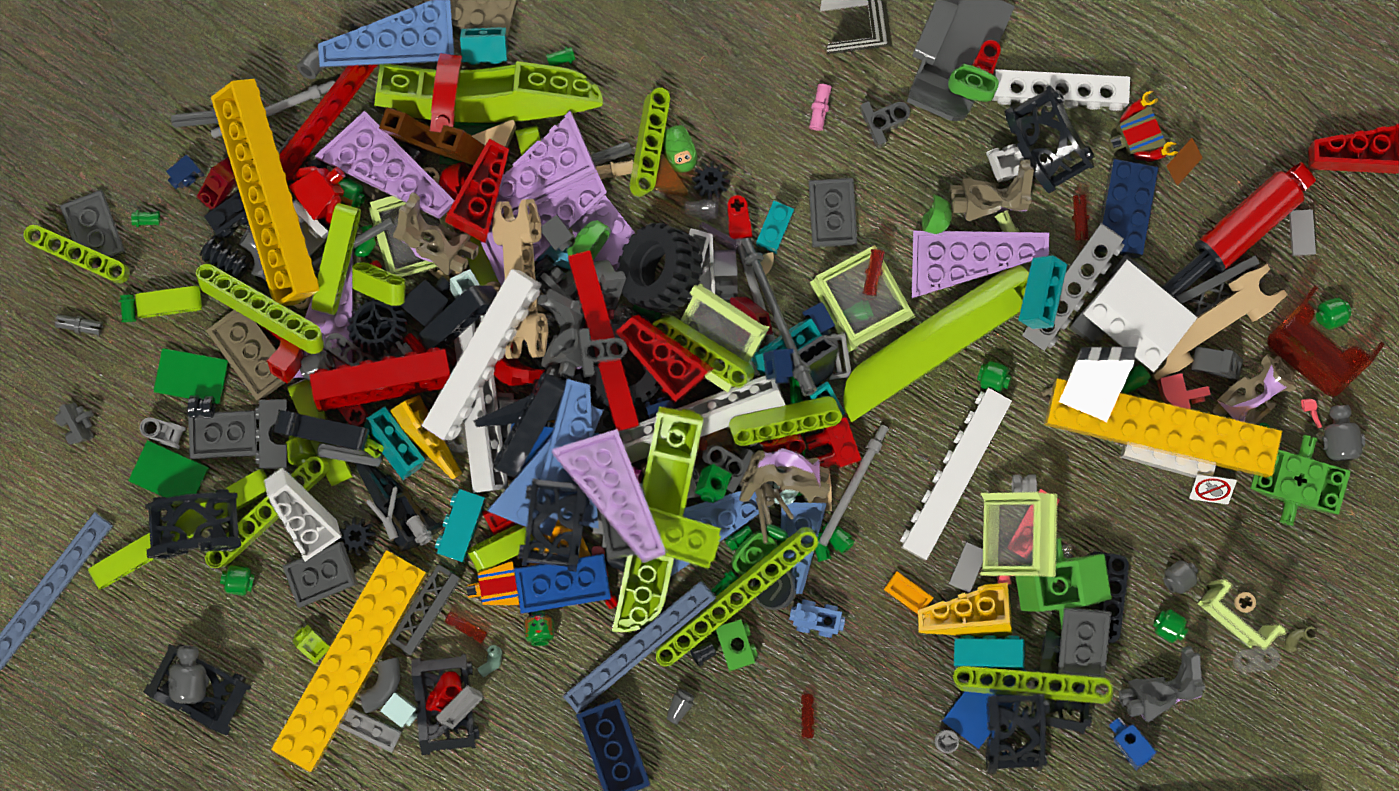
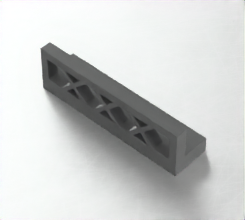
(1210, 284)
(431, 615)

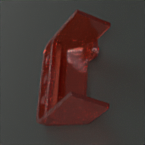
(1316, 355)

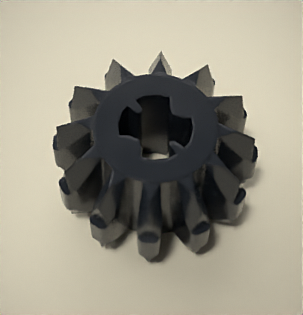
(718, 176)
(357, 545)

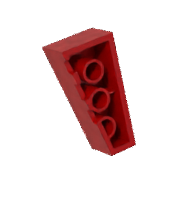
(1357, 152)
(477, 198)
(663, 357)

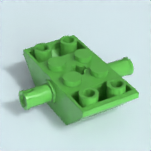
(1321, 485)
(1084, 579)

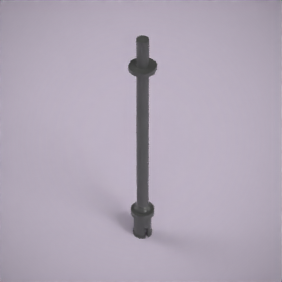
(801, 371)

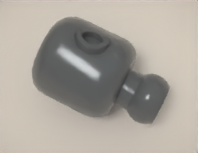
(1343, 438)
(187, 678)

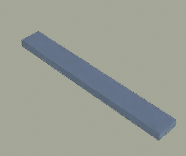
(52, 586)
(639, 646)

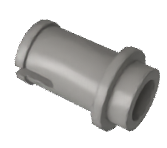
(422, 535)

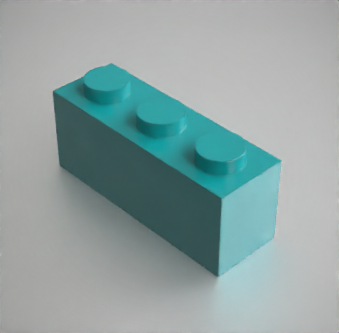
(1042, 292)
(802, 335)
(396, 444)
(460, 525)
(990, 652)

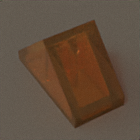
(667, 179)

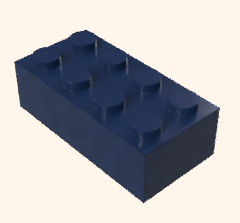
(1128, 204)
(613, 748)

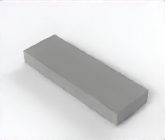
(371, 729)

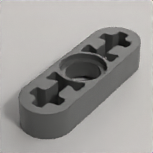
(341, 342)

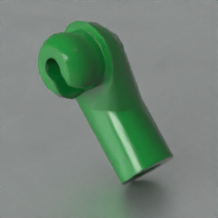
(778, 533)

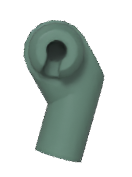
(493, 661)

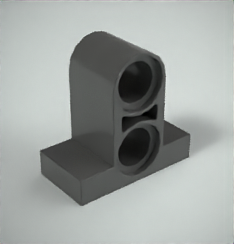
(888, 116)
(725, 273)
(610, 283)
(604, 351)
(1217, 363)
(724, 460)

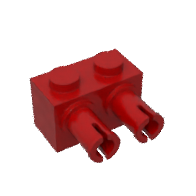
(844, 449)

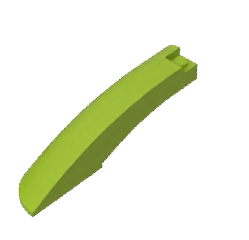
(491, 94)
(934, 341)
(665, 489)

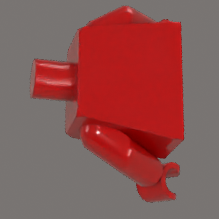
(318, 191)

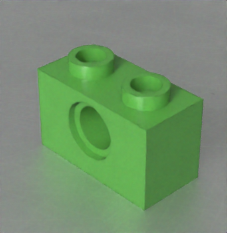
(726, 634)

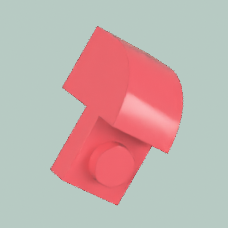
(1174, 392)

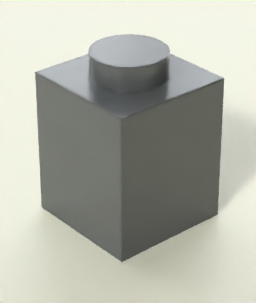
(557, 234)

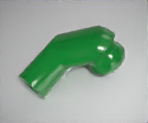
(365, 248)

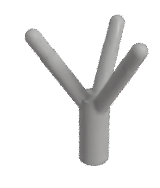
(387, 521)

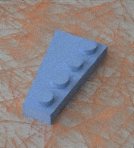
(804, 516)

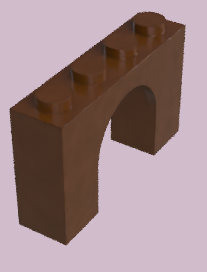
(449, 142)

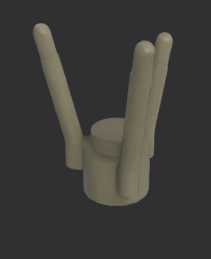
(765, 498)

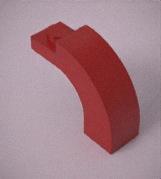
(445, 91)
(285, 360)
(515, 373)

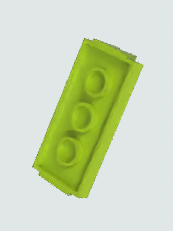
(686, 538)

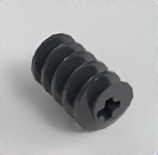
(223, 258)

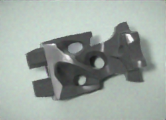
(564, 350)
(1155, 695)

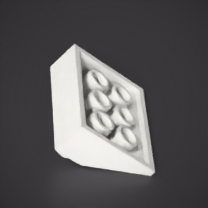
(1140, 315)

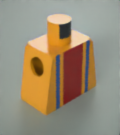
(496, 586)

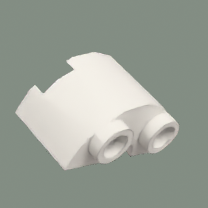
(1005, 162)

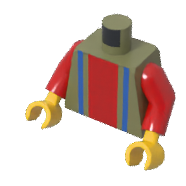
(1141, 133)

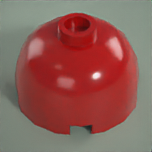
(453, 178)

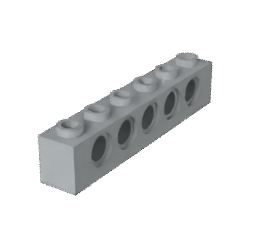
(1102, 236)

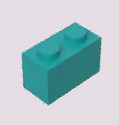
(484, 45)
(775, 227)

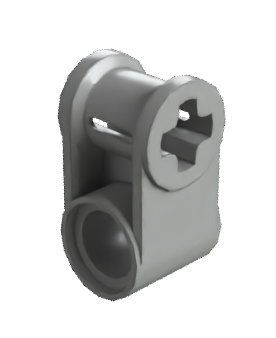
(166, 432)

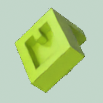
(310, 644)

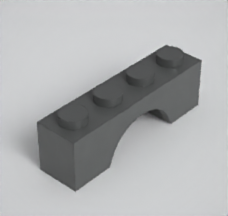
(1084, 326)

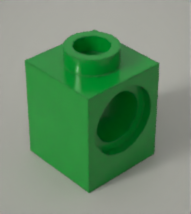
(719, 479)

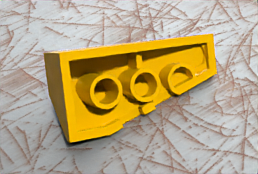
(410, 418)
(972, 614)

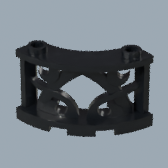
(1045, 170)
(162, 541)
(564, 555)
(1049, 654)
(215, 718)
(427, 730)
(1026, 756)

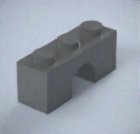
(269, 453)

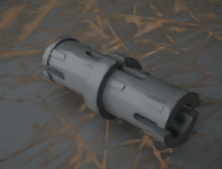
(79, 324)

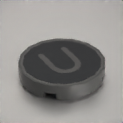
(779, 593)

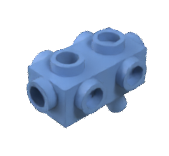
(809, 617)

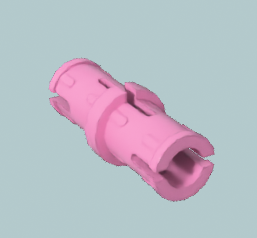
(820, 107)

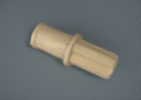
(614, 169)

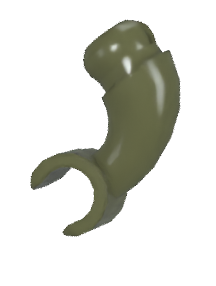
(1292, 639)

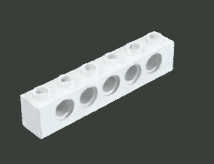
(1117, 85)

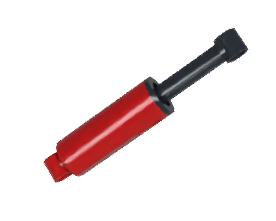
(1244, 225)

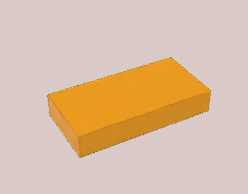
(908, 593)

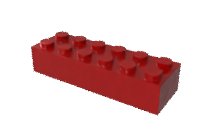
(380, 379)

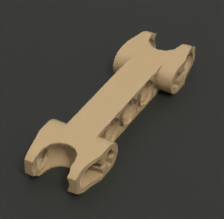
(518, 254)
(1244, 300)

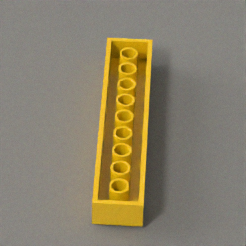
(265, 192)
(1173, 432)
(349, 661)

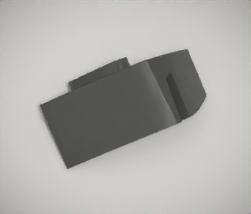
(947, 42)

